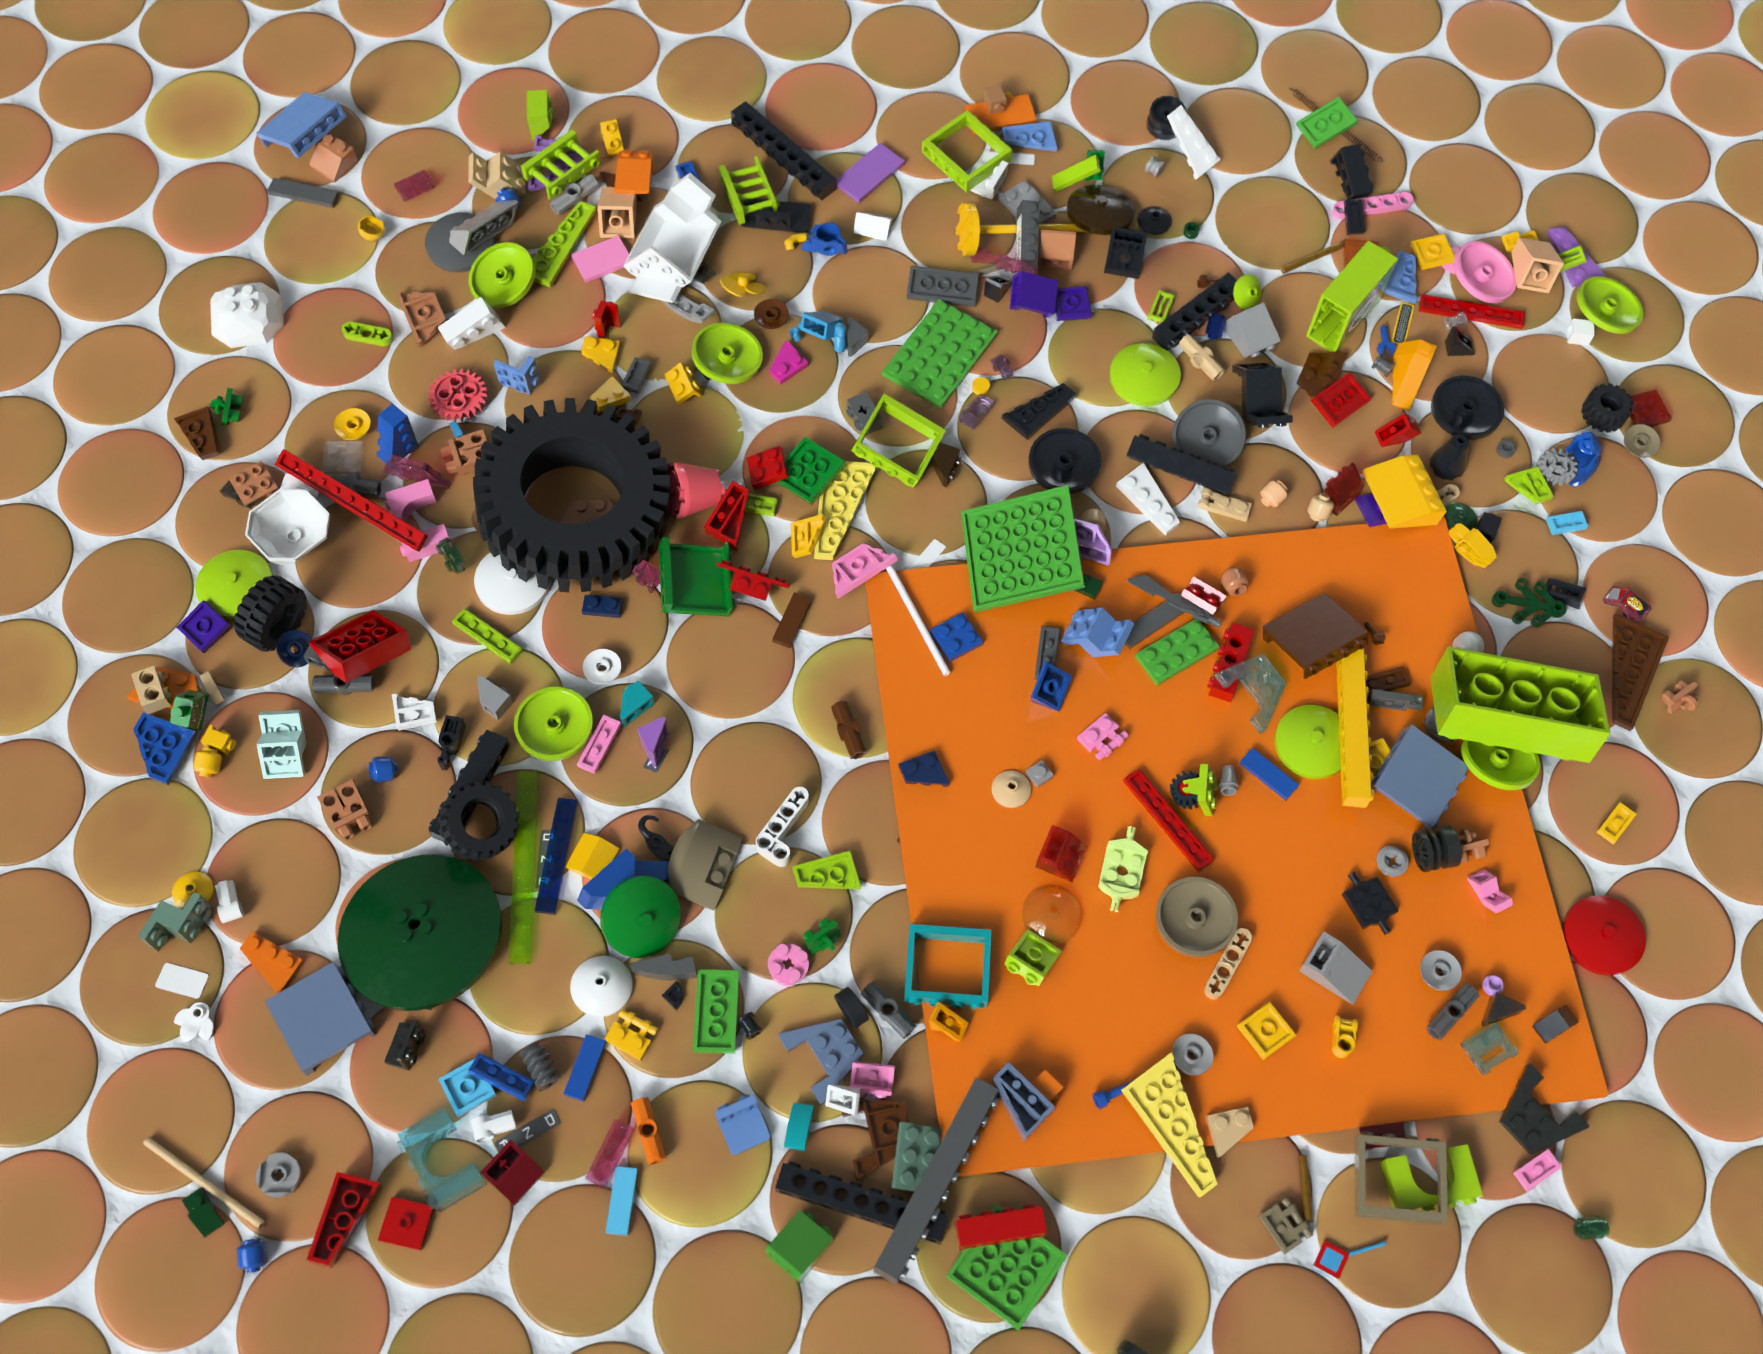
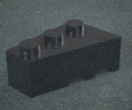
(1353, 172)

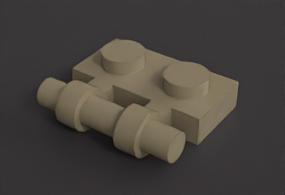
(1281, 1229)

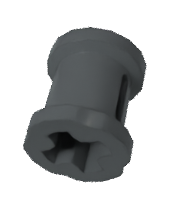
(1383, 365)

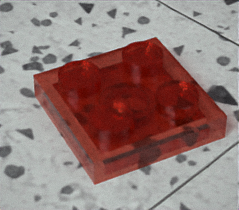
(1649, 409)

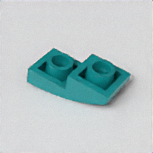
(798, 1126)

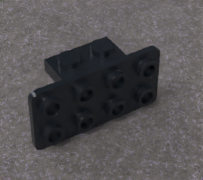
(789, 218)

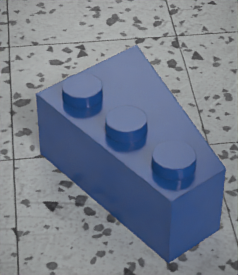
(395, 434)

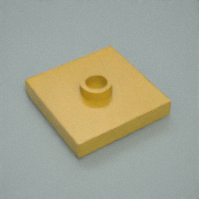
(1433, 251)
(1266, 1030)

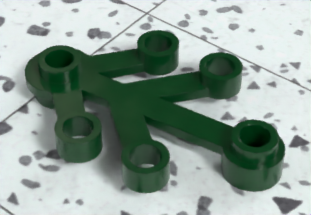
(1532, 603)

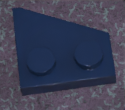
(924, 770)

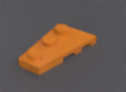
(271, 961)

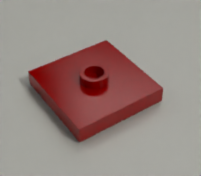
(405, 1223)

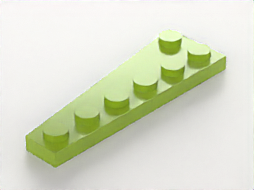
(560, 245)

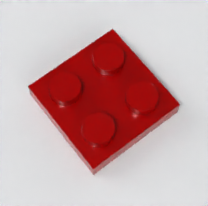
(767, 467)

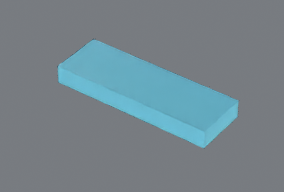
(621, 1201)

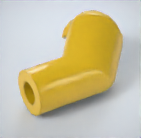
(795, 238)

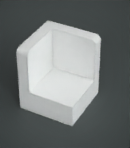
(1580, 332)

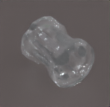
(1459, 320)

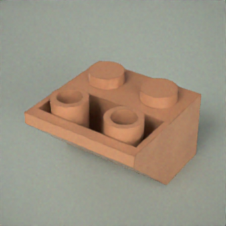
(1056, 249)

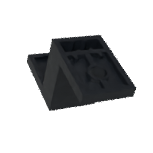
(1125, 252)
(1262, 394)

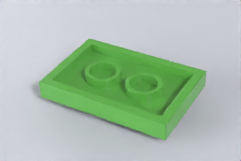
(1326, 123)

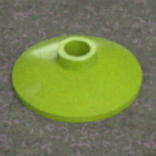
(1247, 291)

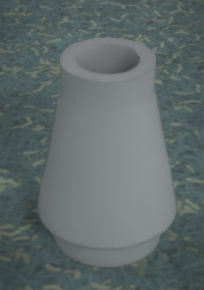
(1228, 783)

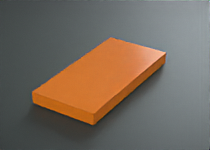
(1017, 112)

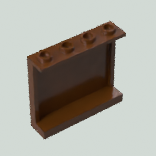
(1316, 634)

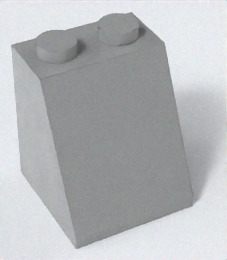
(1252, 331)

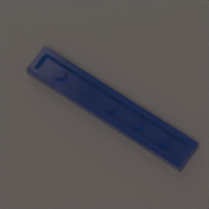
(556, 856)

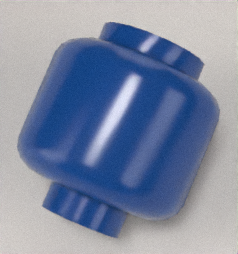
(508, 194)
(382, 769)
(252, 1255)

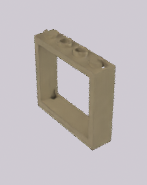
(1396, 1214)

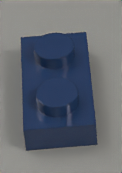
(602, 606)

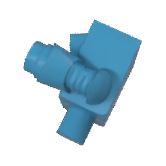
(824, 326)

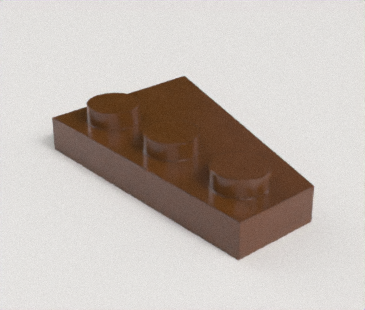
(200, 431)

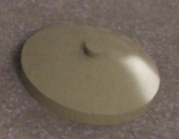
(1196, 917)

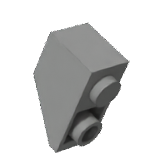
(492, 698)

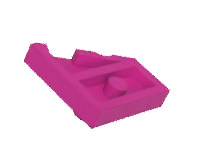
(787, 363)

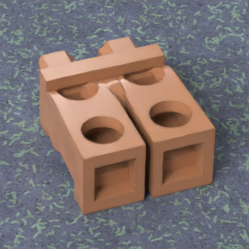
(464, 452)
(348, 816)

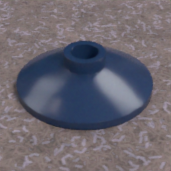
(296, 639)

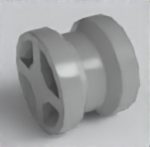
(1154, 167)

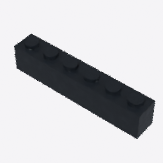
(1182, 465)
(480, 767)

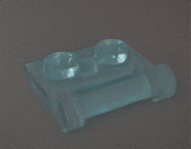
(1484, 1043)

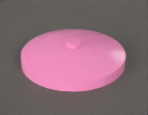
(1484, 272)

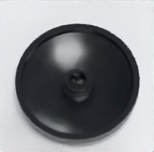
(1467, 407)
(1064, 459)

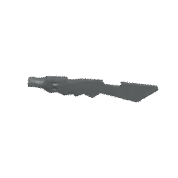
(1175, 600)

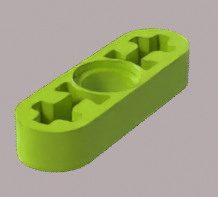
(362, 328)

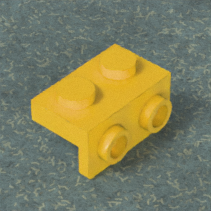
(683, 383)

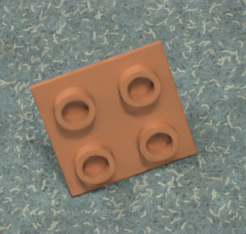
(253, 483)

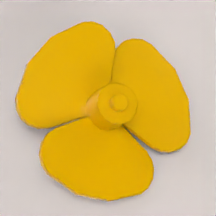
(739, 284)

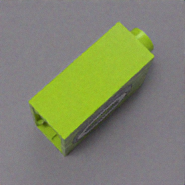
(1351, 296)

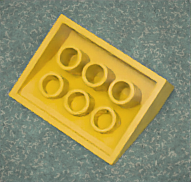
(1405, 492)

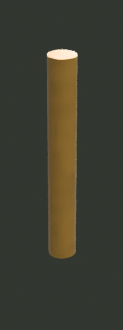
(1305, 1188)

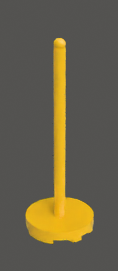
(970, 229)

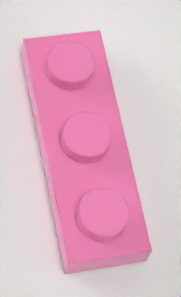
(599, 744)

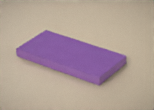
(869, 172)

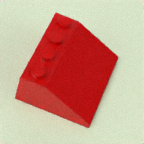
(361, 645)

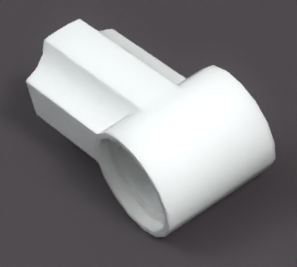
(229, 905)
(487, 1126)

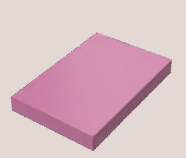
(601, 259)

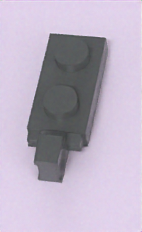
(1394, 700)

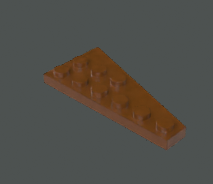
(1634, 664)

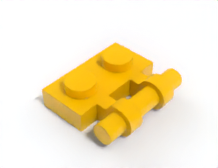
(628, 1040)

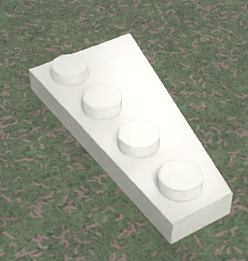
(1198, 150)
(1147, 497)

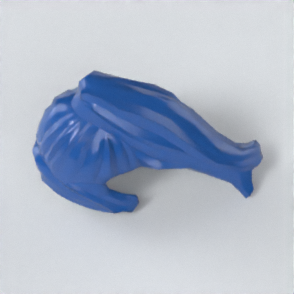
(1587, 454)

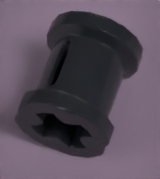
(749, 1025)

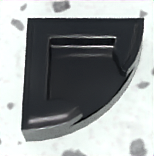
(674, 995)

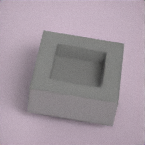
(1039, 774)

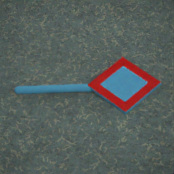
(1333, 1259)

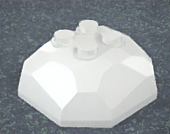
(246, 314)
(287, 525)

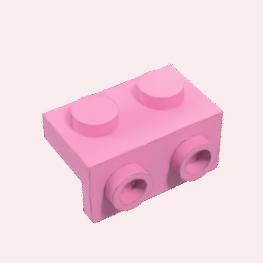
(872, 1078)

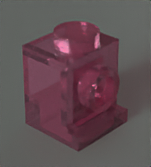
(647, 575)

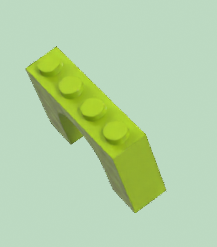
(1461, 1187)

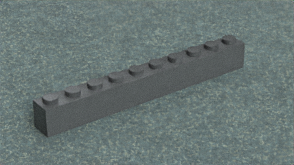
(935, 1182)

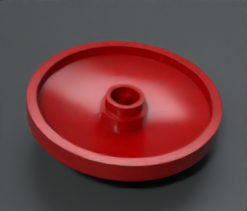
(1604, 935)

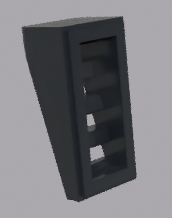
(1569, 600)

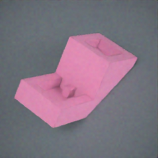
(1487, 890)

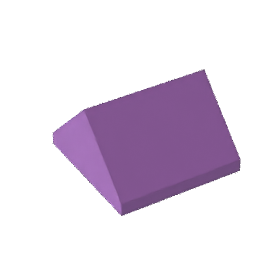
(653, 739)

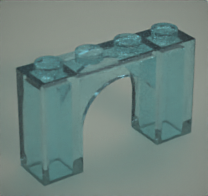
(417, 1142)

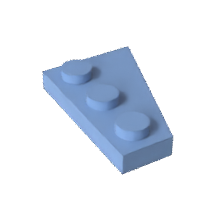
(1402, 281)

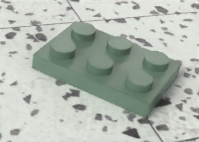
(913, 1154)

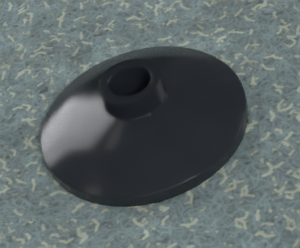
(1154, 220)

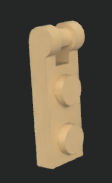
(1224, 505)

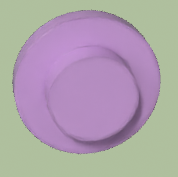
(1492, 984)

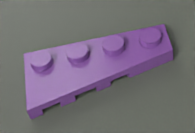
(1562, 241)

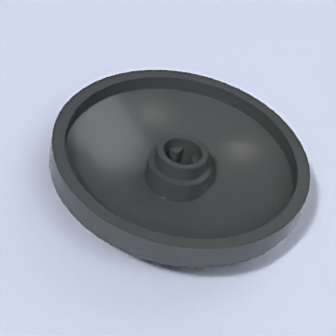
(443, 253)
(1210, 431)

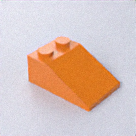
(634, 171)

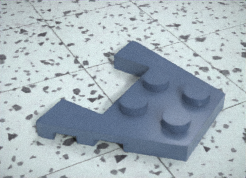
(832, 1047)

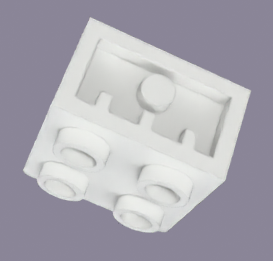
(991, 185)

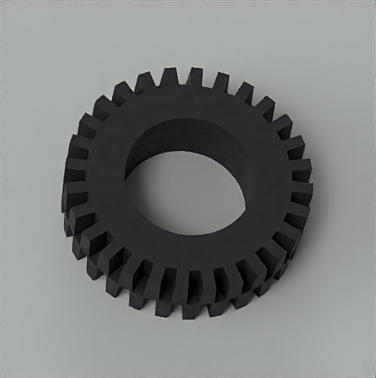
(564, 440)

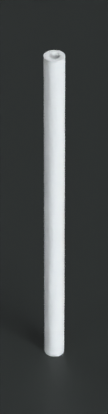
(918, 620)

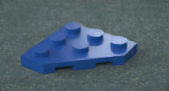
(162, 746)

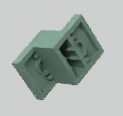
(177, 922)

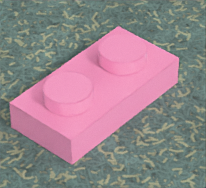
(1537, 1170)

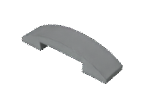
(689, 309)

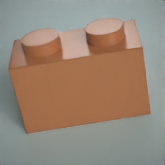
(332, 157)

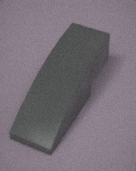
(665, 969)

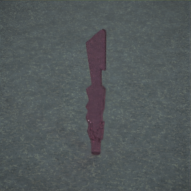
(1002, 261)

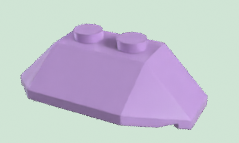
(1093, 542)

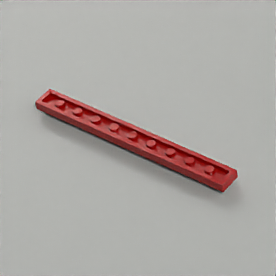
(351, 500)

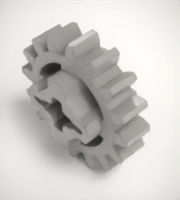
(1557, 467)

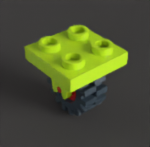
(1196, 788)

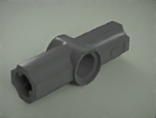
(362, 486)
(332, 684)
(878, 1000)
(1445, 1020)

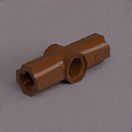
(848, 730)

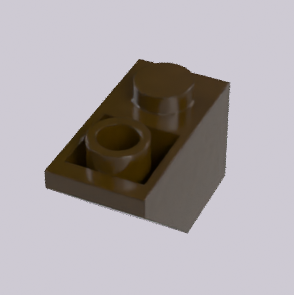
(945, 461)

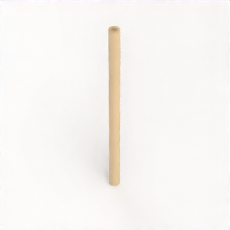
(203, 1182)

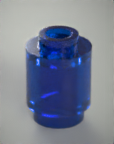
(1215, 326)

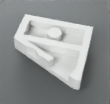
(413, 712)

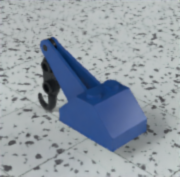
(625, 866)

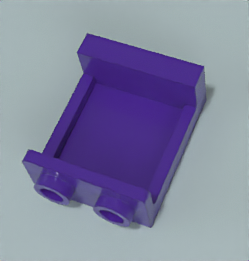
(1034, 293)

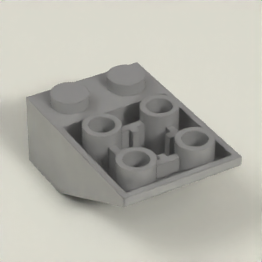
(1336, 968)

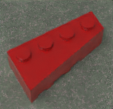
(342, 1213)

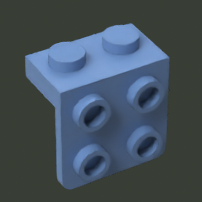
(521, 379)
(742, 1124)

